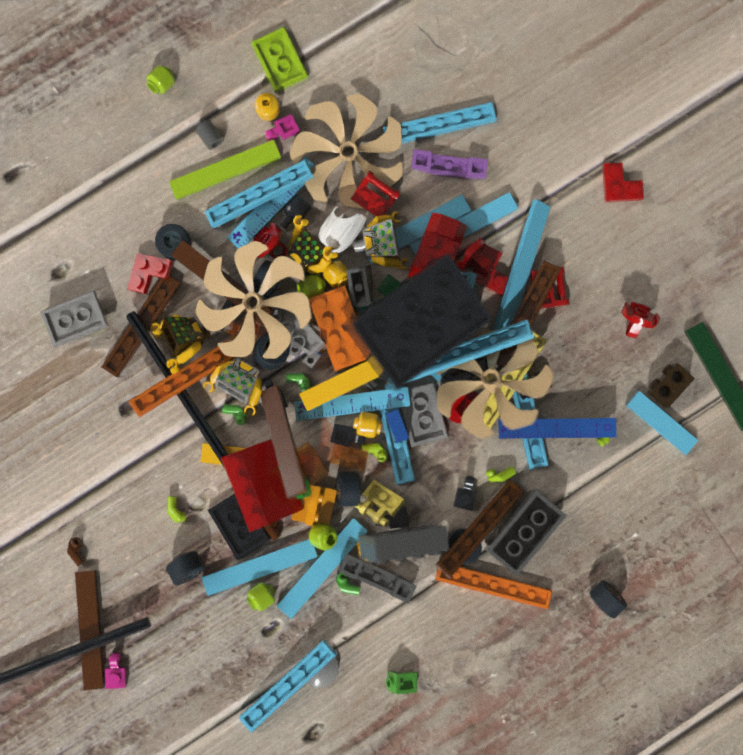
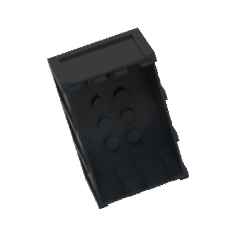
(418, 322)

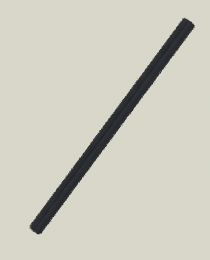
(184, 396)
(75, 650)

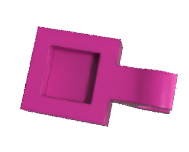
(285, 127)
(115, 675)

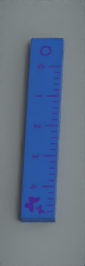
(562, 429)

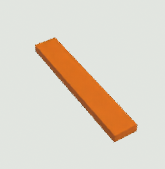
(178, 382)
(498, 586)

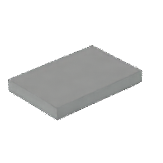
(74, 319)
(422, 418)

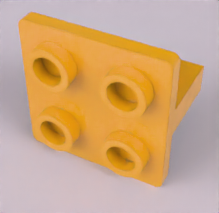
(317, 506)

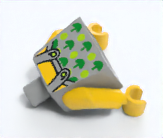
(381, 242)
(239, 380)

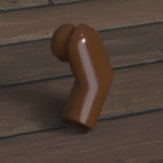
(272, 530)
(74, 550)

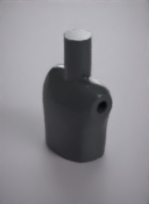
(296, 207)

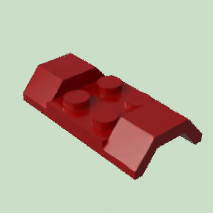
(440, 237)

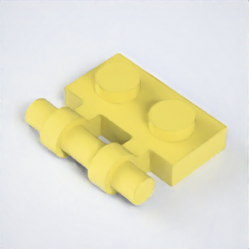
(382, 498)

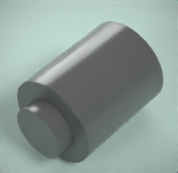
(209, 134)

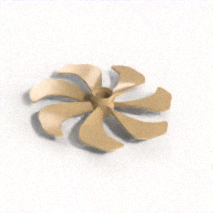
(331, 115)
(218, 319)
(510, 415)

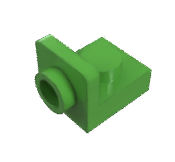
(402, 682)

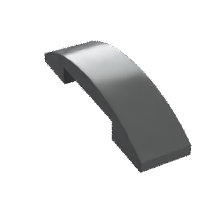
(377, 577)

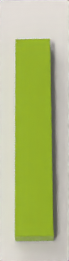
(225, 169)

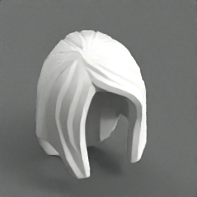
(340, 231)

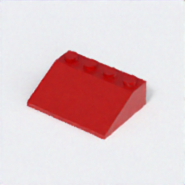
(259, 485)

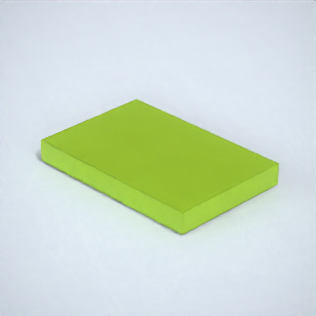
(279, 59)

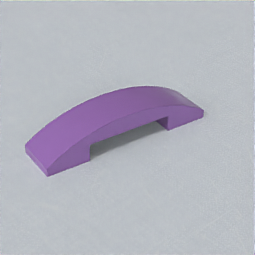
(449, 166)

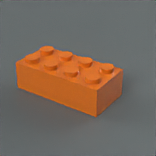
(331, 311)

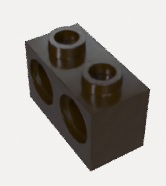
(673, 388)

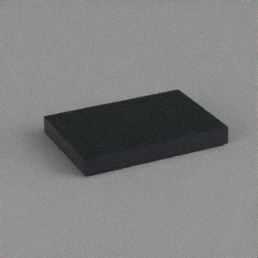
(234, 529)

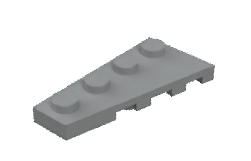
(304, 339)

